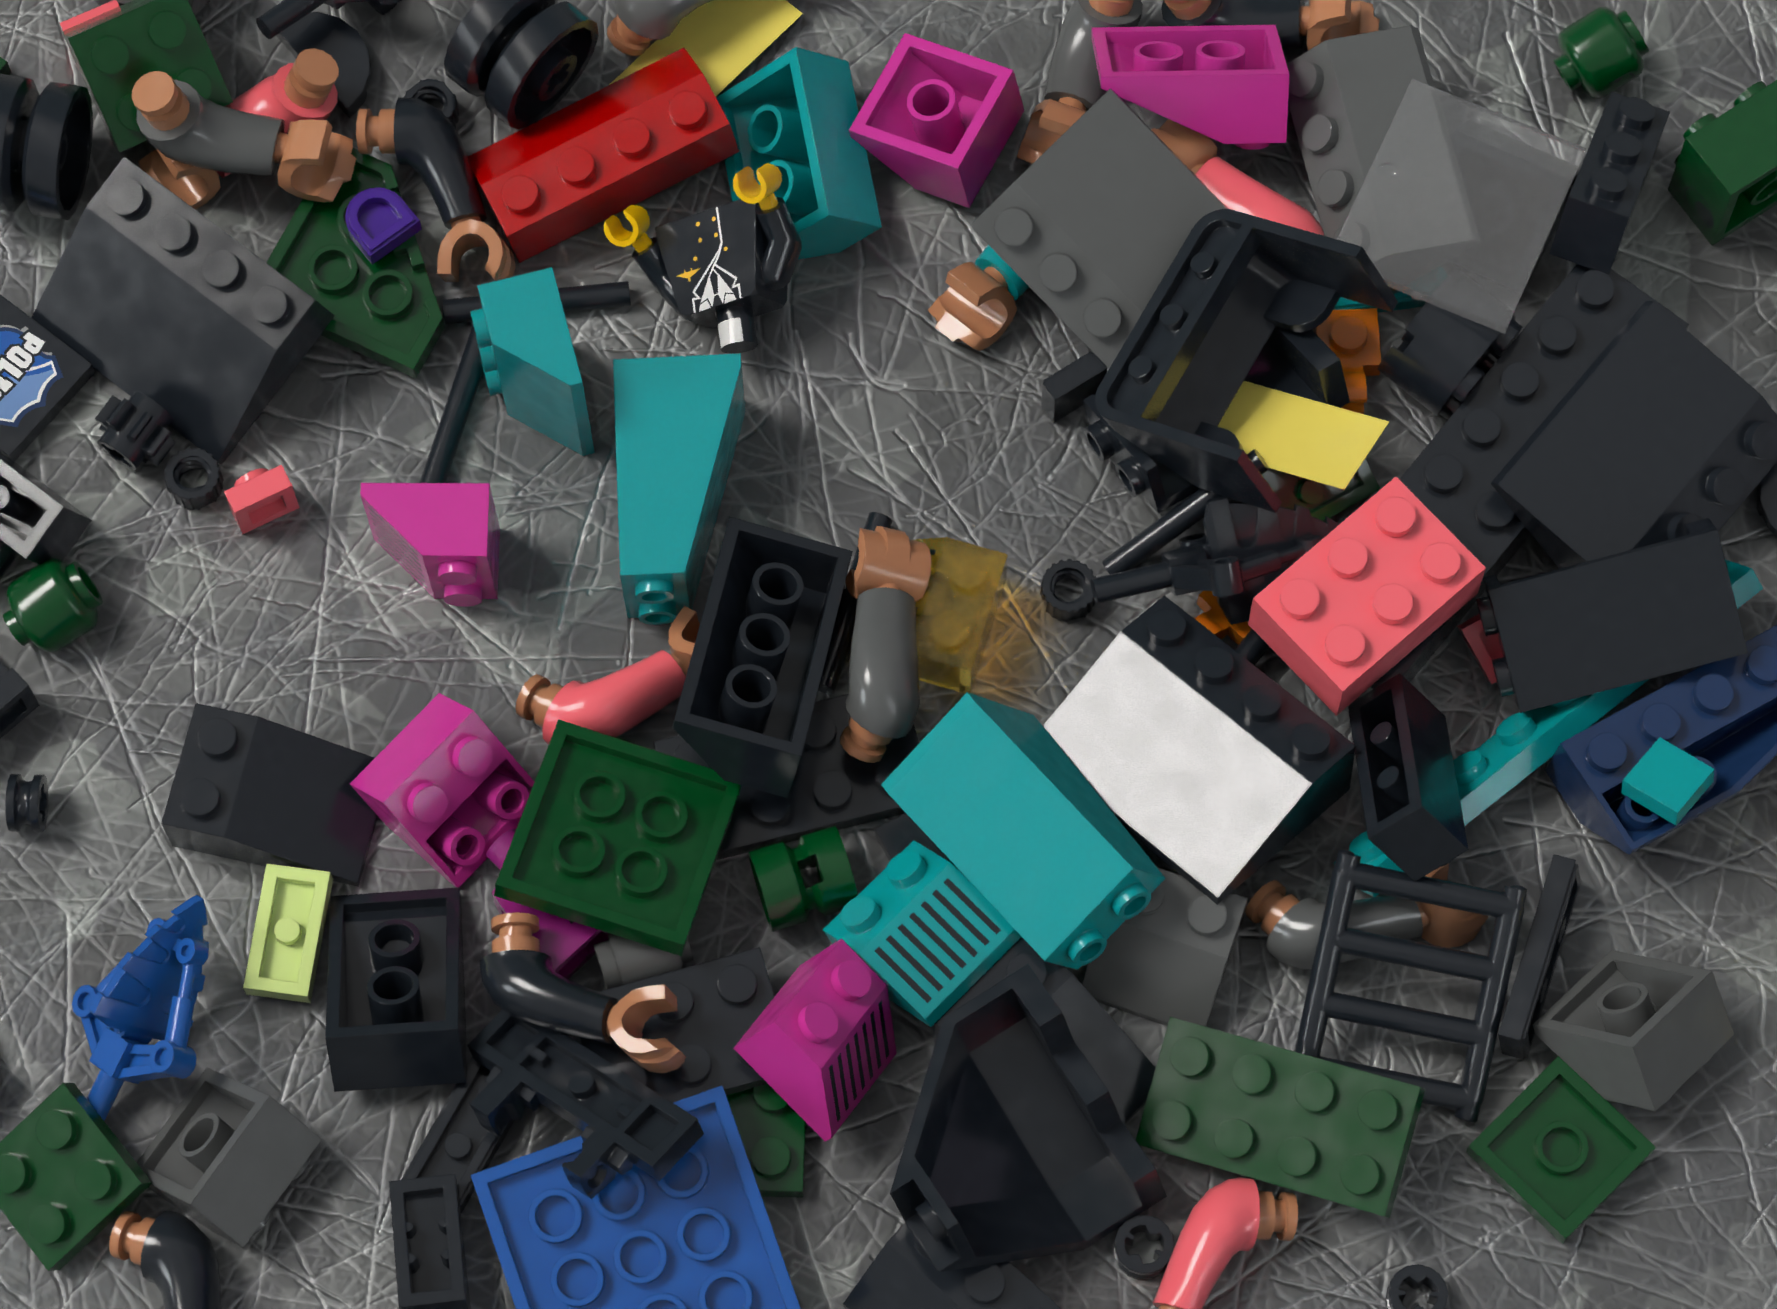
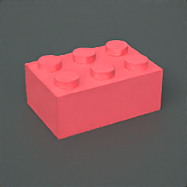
(1366, 595)

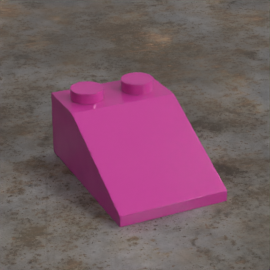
(1207, 78)

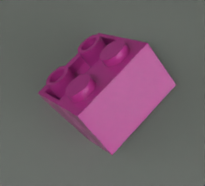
(446, 788)

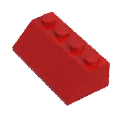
(603, 154)

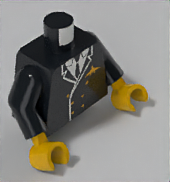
(722, 261)

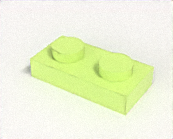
(288, 933)

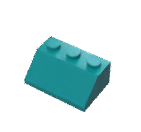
(800, 121)
(532, 357)

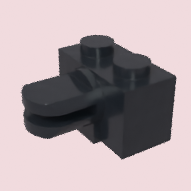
(34, 518)

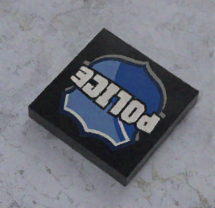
(35, 378)

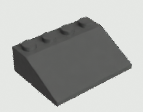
(1098, 222)

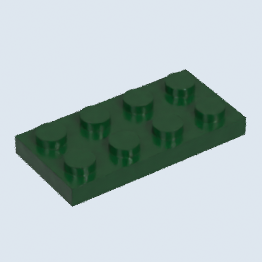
(1280, 1116)

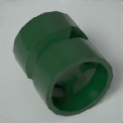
(781, 884)

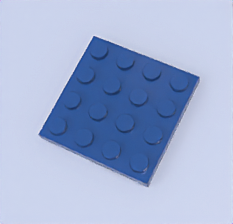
(641, 1241)

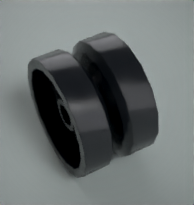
(521, 55)
(44, 146)

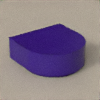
(379, 222)

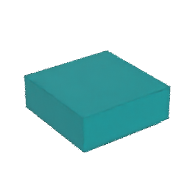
(1667, 781)

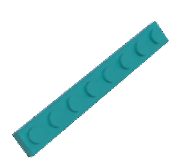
(1531, 739)

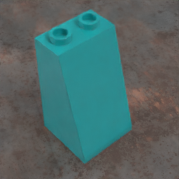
(672, 462)
(1025, 829)

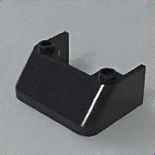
(1207, 329)

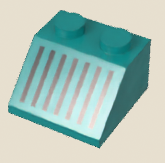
(924, 932)

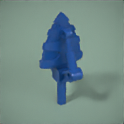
(145, 999)

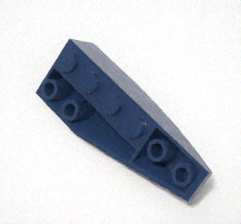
(1713, 713)

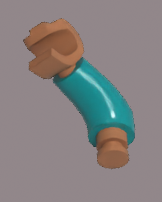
(978, 301)

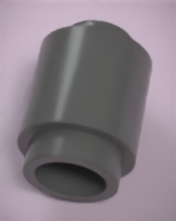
(629, 961)

